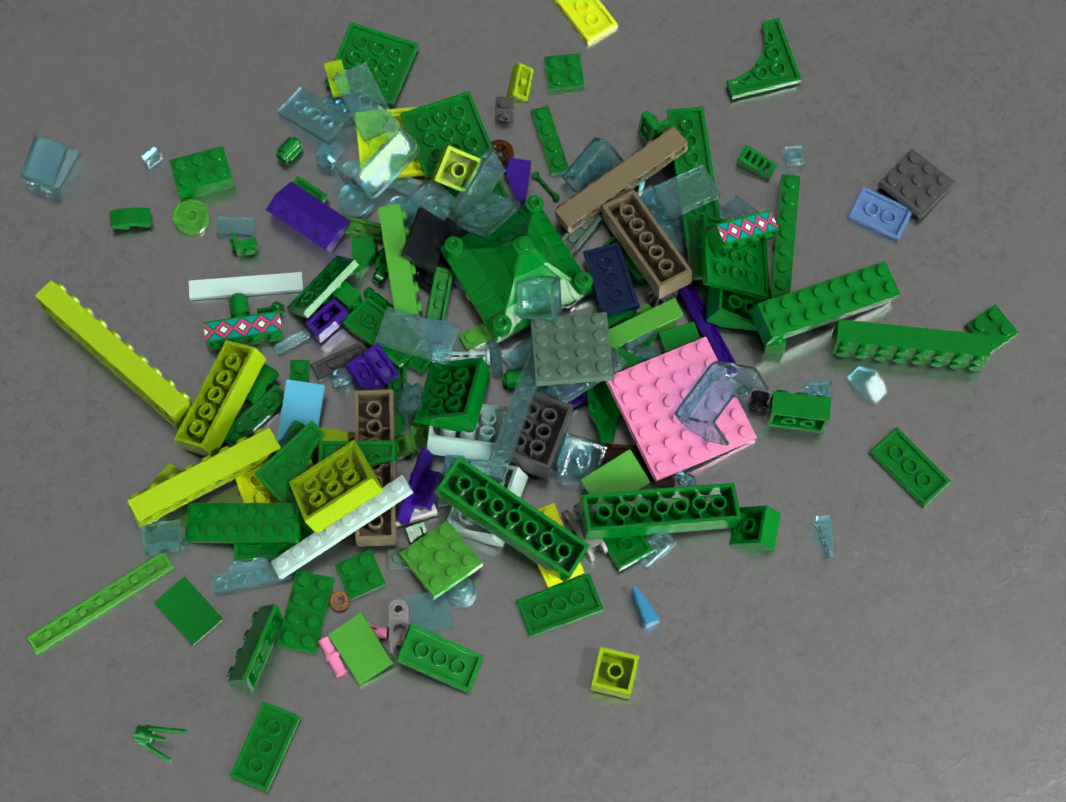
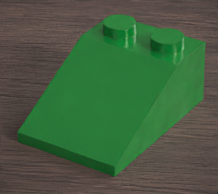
(730, 309)

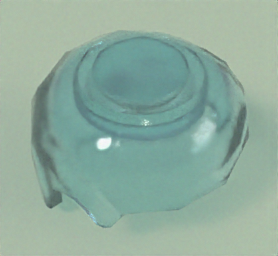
(462, 594)

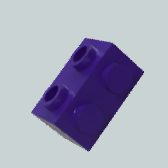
(326, 320)

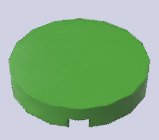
(191, 217)

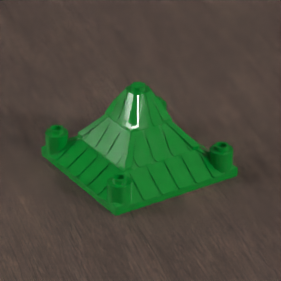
(514, 252)

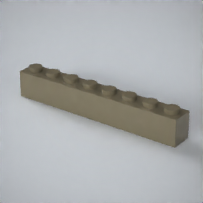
(621, 179)

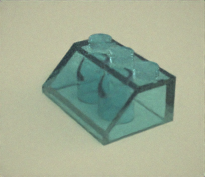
(591, 164)

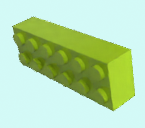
(220, 399)

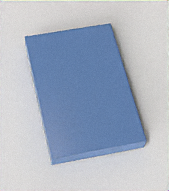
(879, 214)

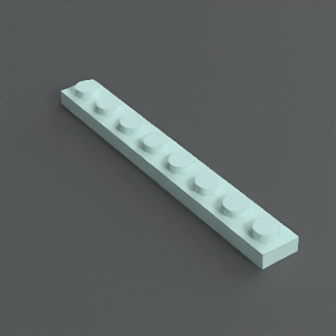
(320, 542)

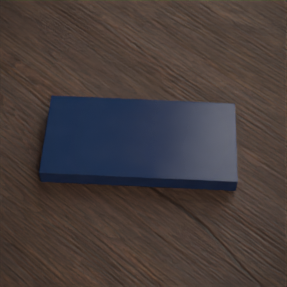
(611, 279)

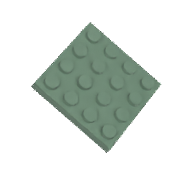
(572, 349)

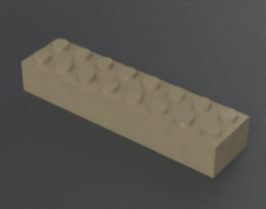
(376, 422)

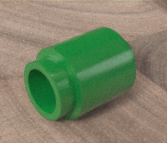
(289, 150)
(238, 305)
(511, 377)

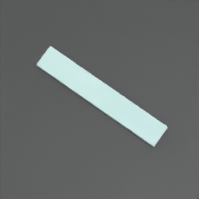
(246, 285)

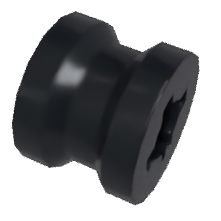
(759, 400)

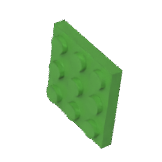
(440, 559)

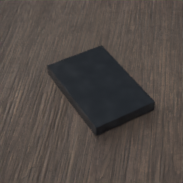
(425, 239)

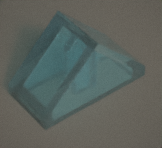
(868, 383)

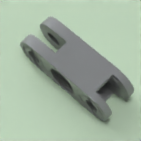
(576, 528)
(397, 620)

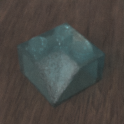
(578, 456)

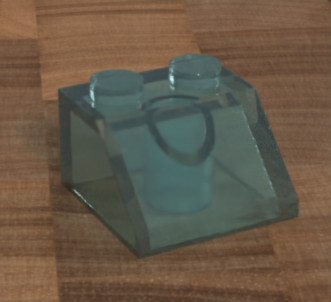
(539, 298)

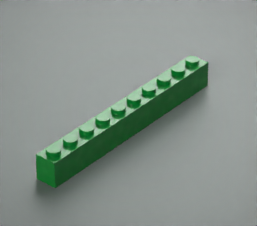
(783, 246)

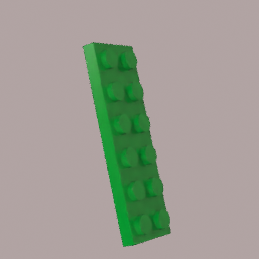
(243, 523)

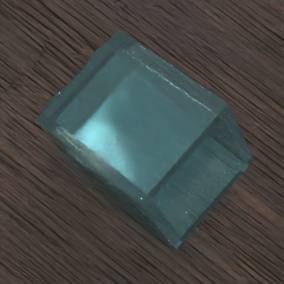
(48, 163)

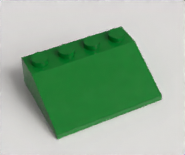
(454, 394)
(256, 648)

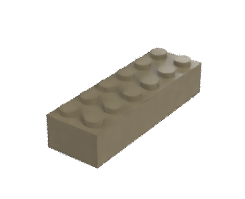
(646, 244)

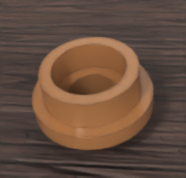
(339, 595)

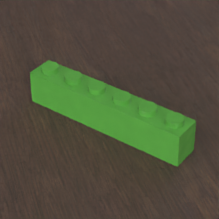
(399, 268)

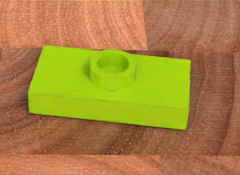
(332, 69)

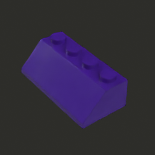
(309, 216)

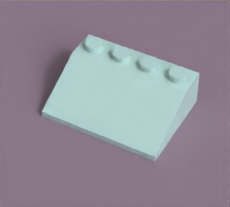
(472, 444)
(514, 481)

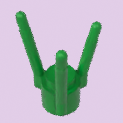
(146, 734)

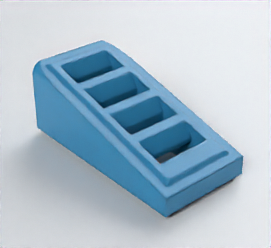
(646, 612)

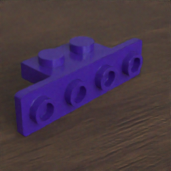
(423, 484)

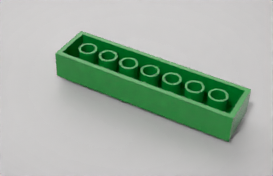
(824, 303)
(911, 344)
(659, 511)
(511, 519)

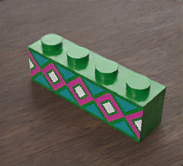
(742, 231)
(244, 330)

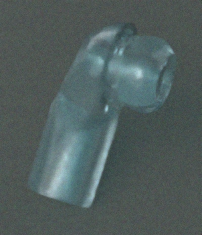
(686, 479)

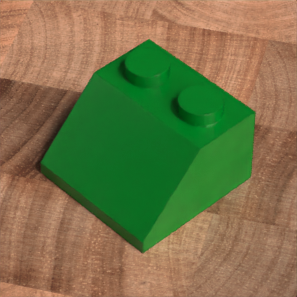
(756, 529)

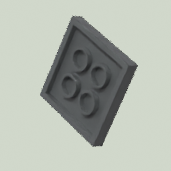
(916, 183)

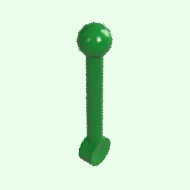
(536, 175)

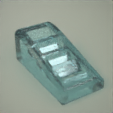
(825, 531)
(659, 554)

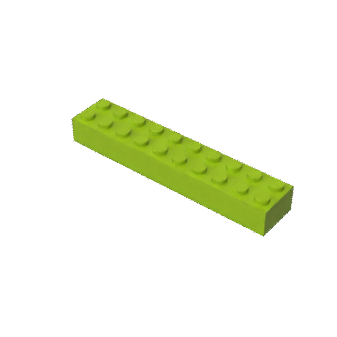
(114, 353)

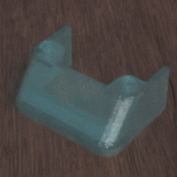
(385, 163)
(713, 394)

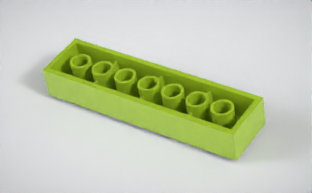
(203, 477)

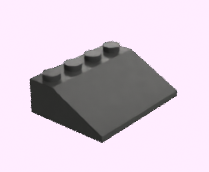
(542, 435)

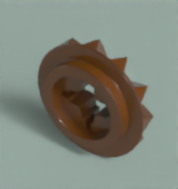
(500, 145)

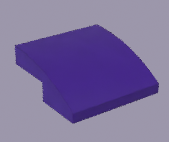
(372, 369)

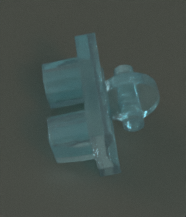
(409, 400)

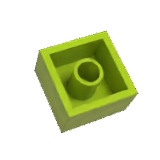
(454, 168)
(614, 673)

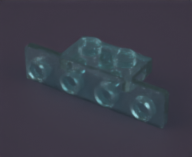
(246, 575)

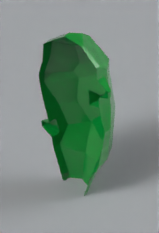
(603, 411)

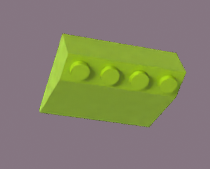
(335, 487)

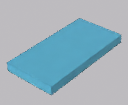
(301, 403)

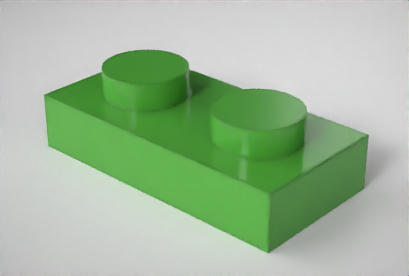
(475, 337)

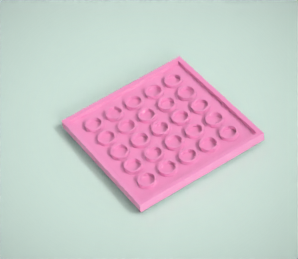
(648, 402)

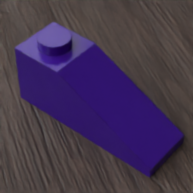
(518, 178)

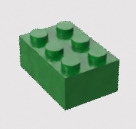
(201, 173)
(798, 411)

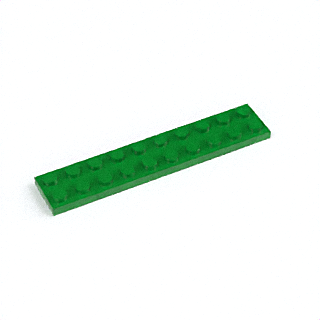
(692, 126)

